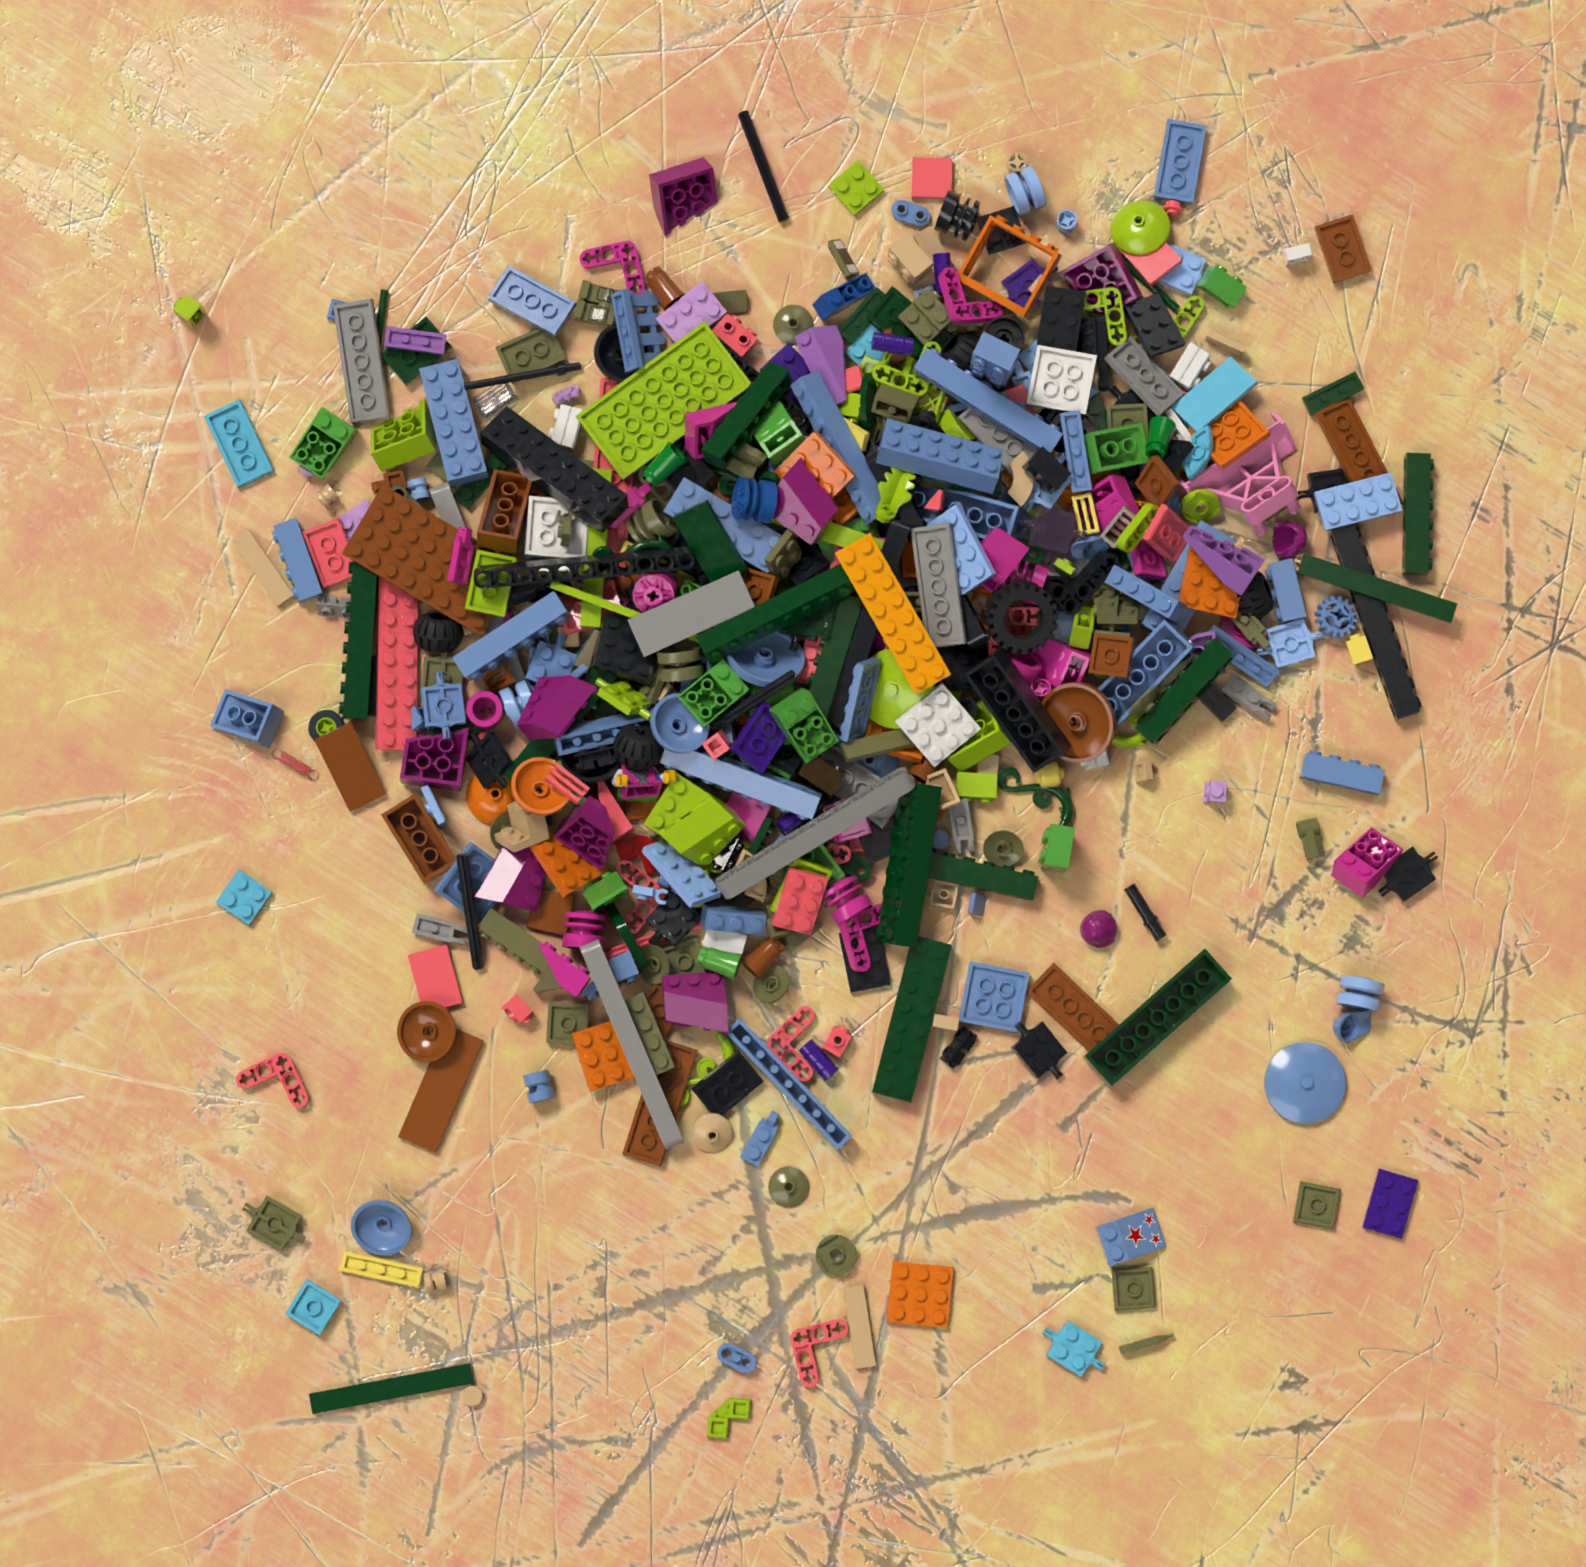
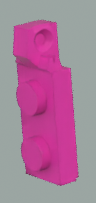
(635, 500)
(461, 557)

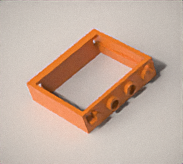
(1018, 232)

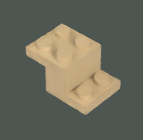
(525, 830)

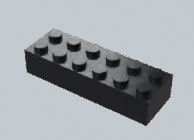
(1017, 710)

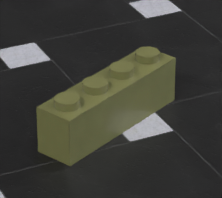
(515, 939)
(651, 1034)

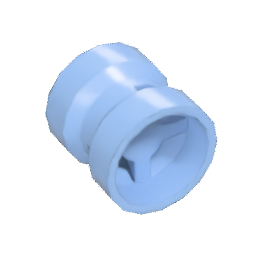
(1068, 218)
(418, 489)

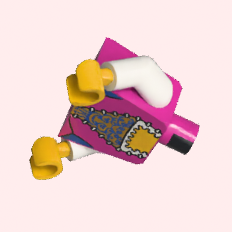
(642, 782)

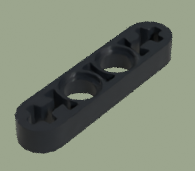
(1102, 365)

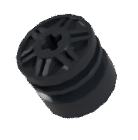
(957, 215)
(1007, 328)

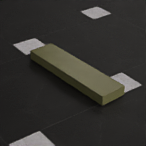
(875, 745)

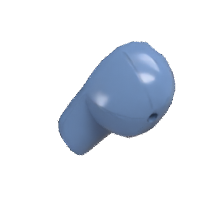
(1089, 548)
(1351, 1025)

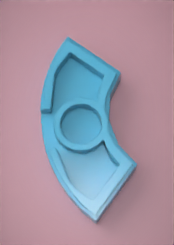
(1200, 454)

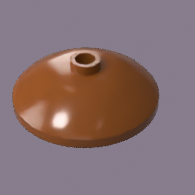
(414, 1031)

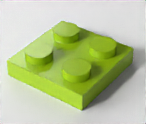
(856, 188)

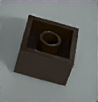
(822, 776)

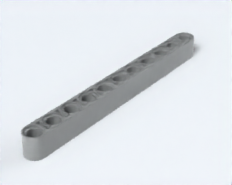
(450, 513)
(815, 833)
(631, 1044)

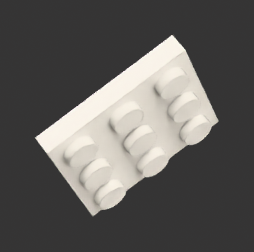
(1061, 379)
(542, 530)
(938, 724)

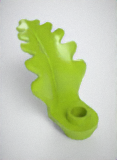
(893, 494)

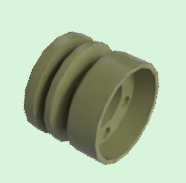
(650, 522)

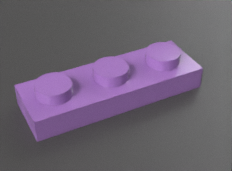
(415, 340)

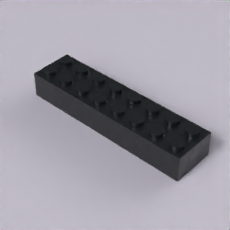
(554, 469)

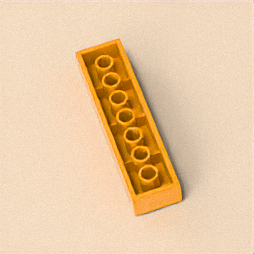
(893, 613)

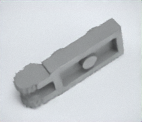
(1248, 697)
(961, 825)
(438, 929)

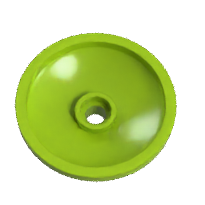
(1141, 237)

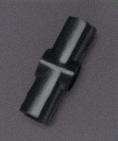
(532, 591)

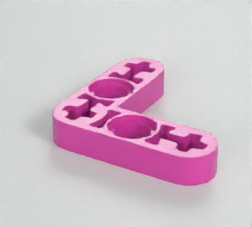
(617, 249)
(960, 304)
(857, 927)

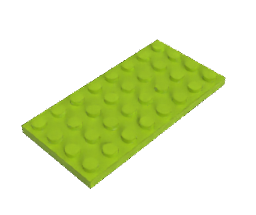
(650, 405)

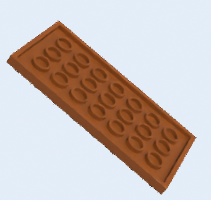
(414, 554)

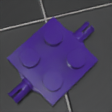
(1020, 281)

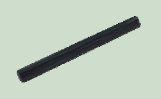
(763, 166)
(752, 701)
(470, 911)

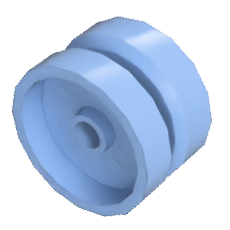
(1025, 190)
(515, 705)
(1360, 990)

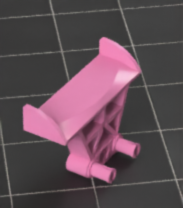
(1253, 472)

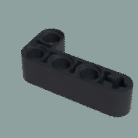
(1100, 565)

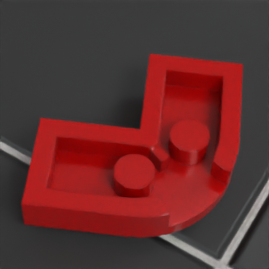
(632, 848)

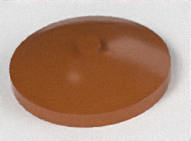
(1084, 719)

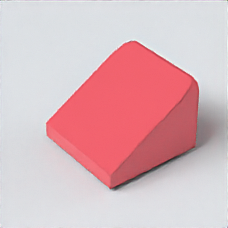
(853, 378)
(936, 502)

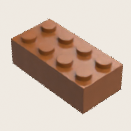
(504, 512)
(419, 838)

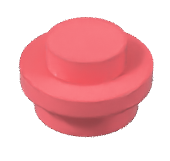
(1173, 208)

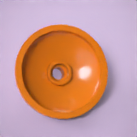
(531, 776)
(482, 803)

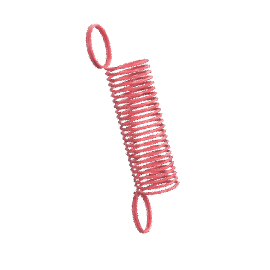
(296, 764)

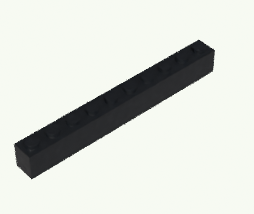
(1376, 627)

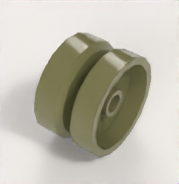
(681, 666)

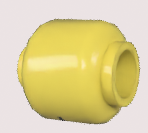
(1049, 775)

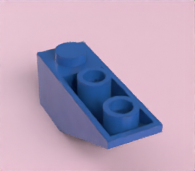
(843, 296)

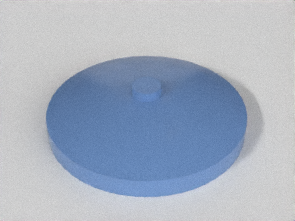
(766, 660)
(1304, 1082)

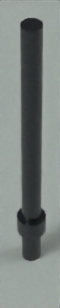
(559, 369)

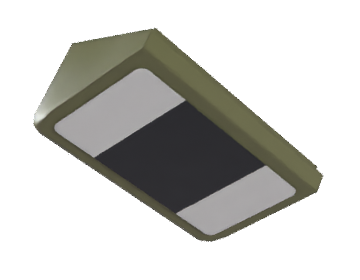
(842, 258)

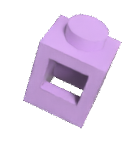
(1215, 792)

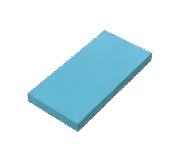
(1214, 395)
(239, 443)

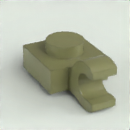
(564, 530)
(773, 931)

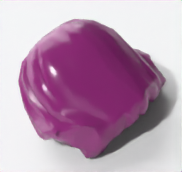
(1288, 539)
(1098, 928)

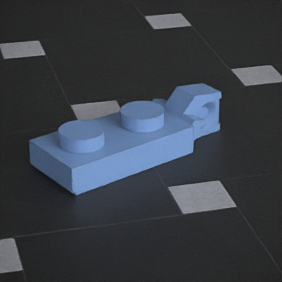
(760, 1139)

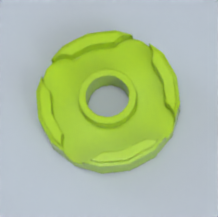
(1200, 497)

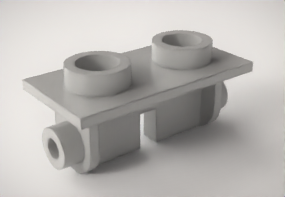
(328, 606)

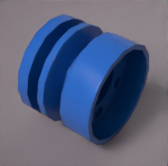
(754, 500)

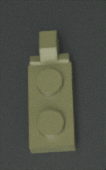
(1252, 629)

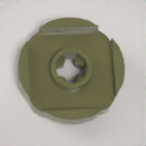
(824, 1252)

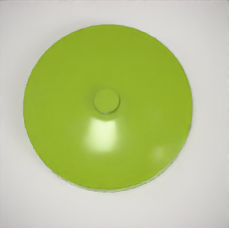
(892, 692)

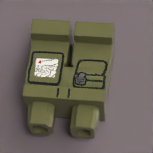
(595, 305)

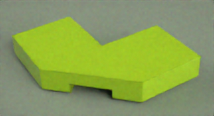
(718, 1421)

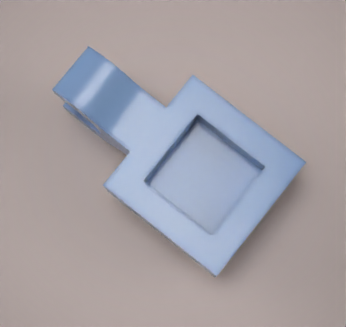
(1021, 377)
(644, 892)

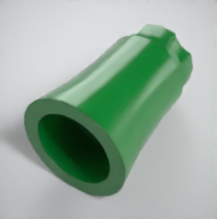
(1159, 436)
(664, 464)

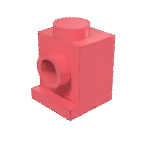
(717, 744)
(518, 1010)
(833, 1048)

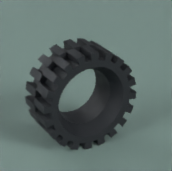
(1003, 599)

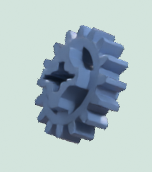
(1337, 616)

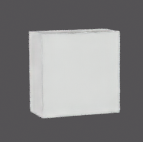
(1297, 254)

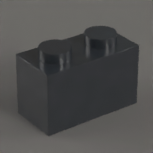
(1046, 470)

